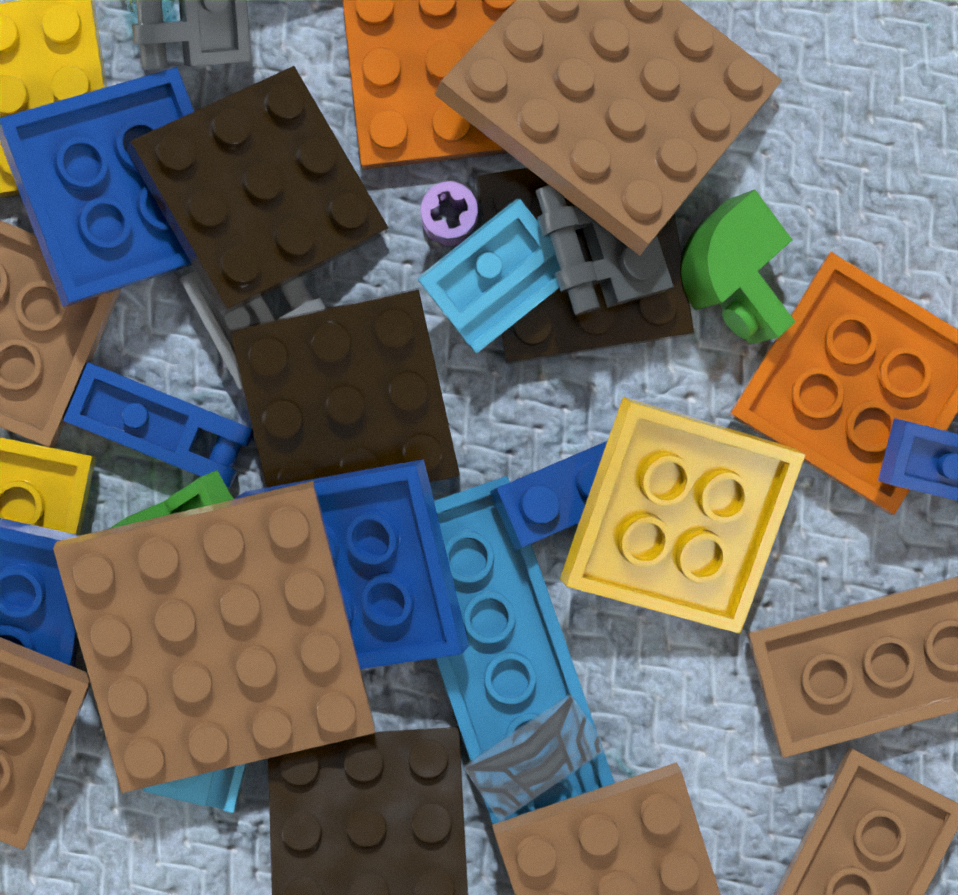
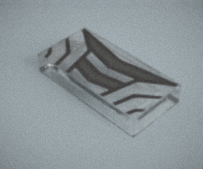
(535, 757)

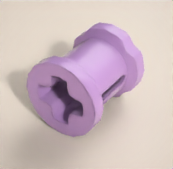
(460, 198)

